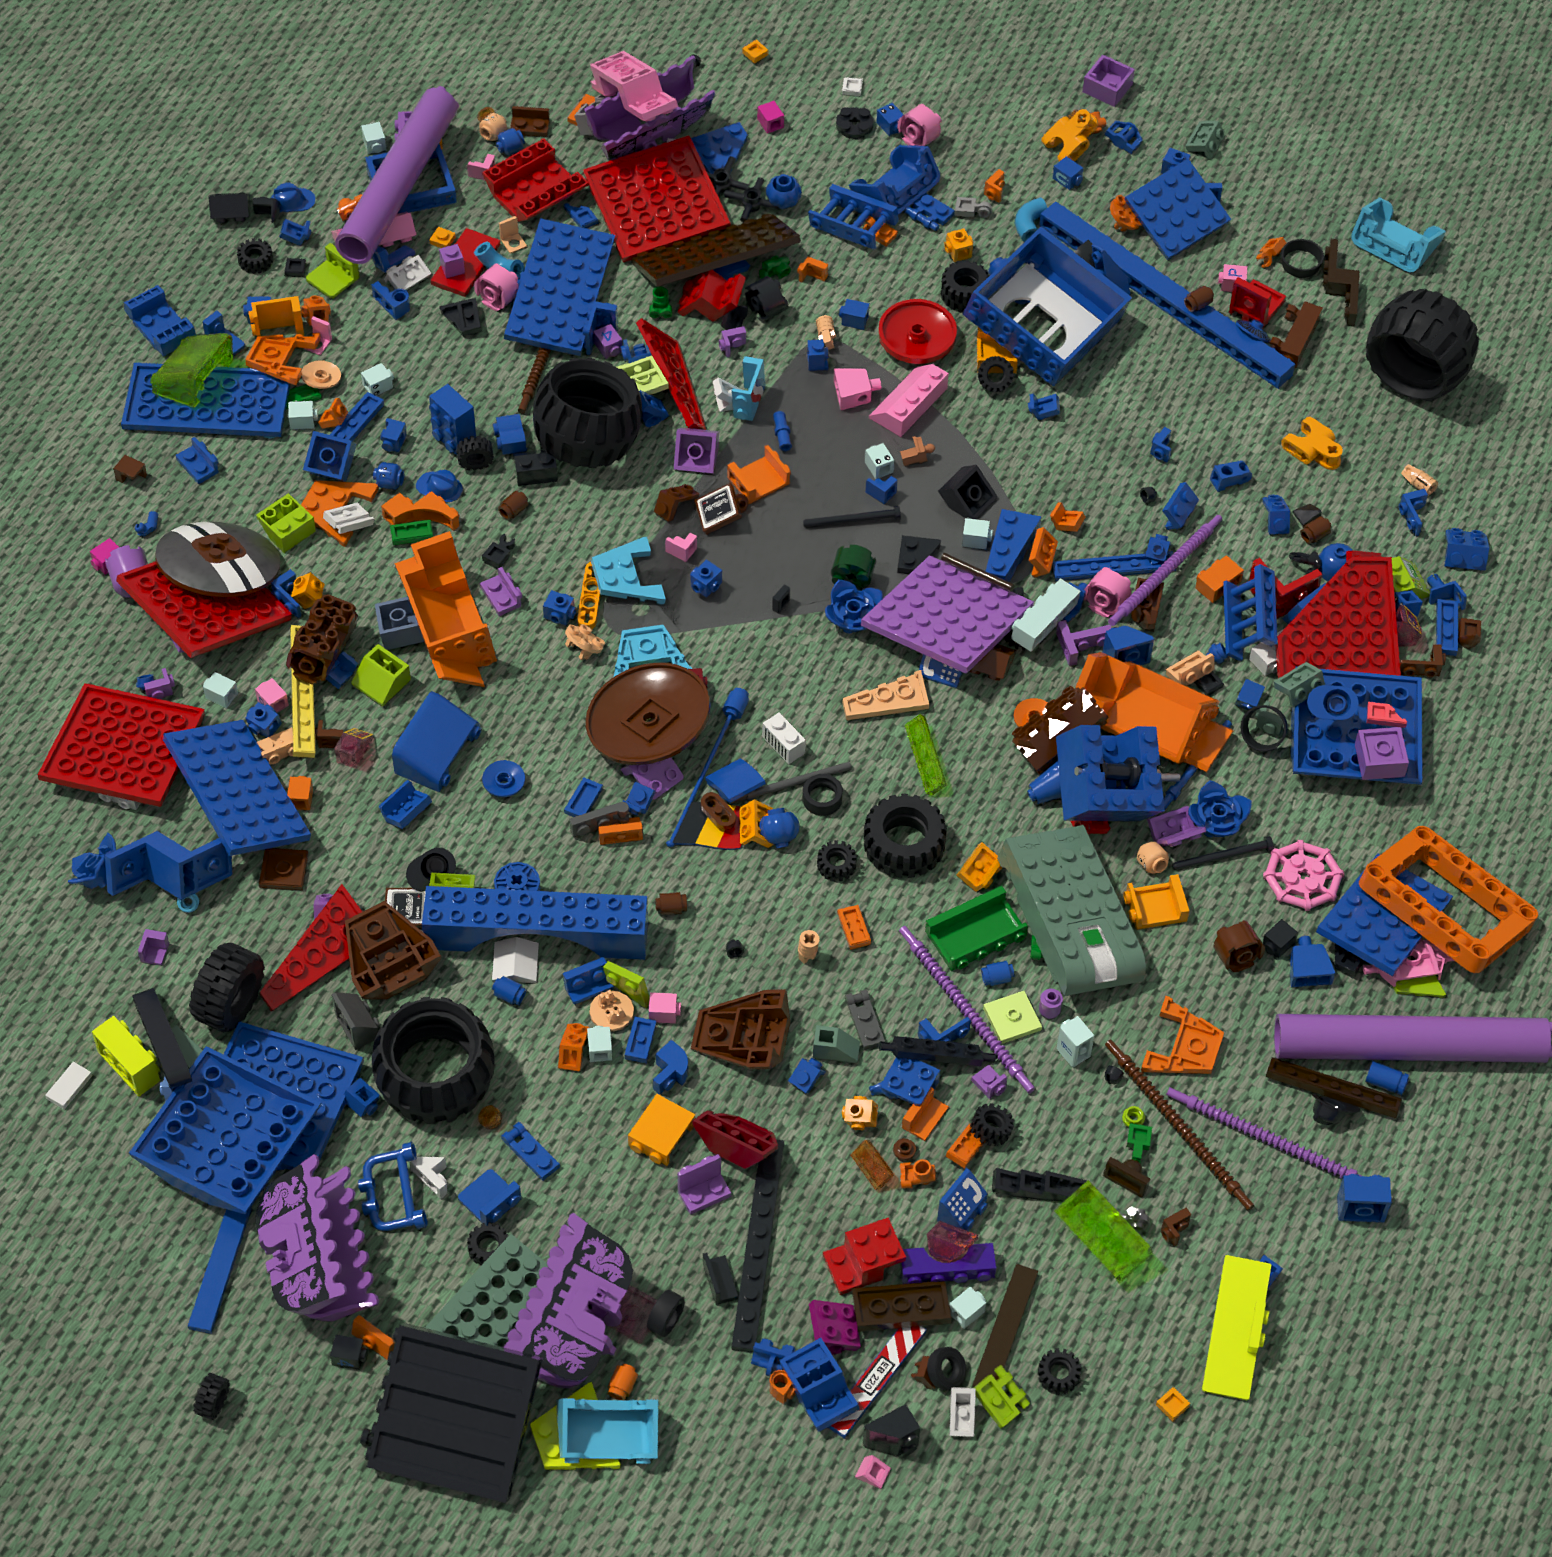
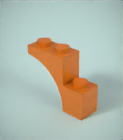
(430, 507)

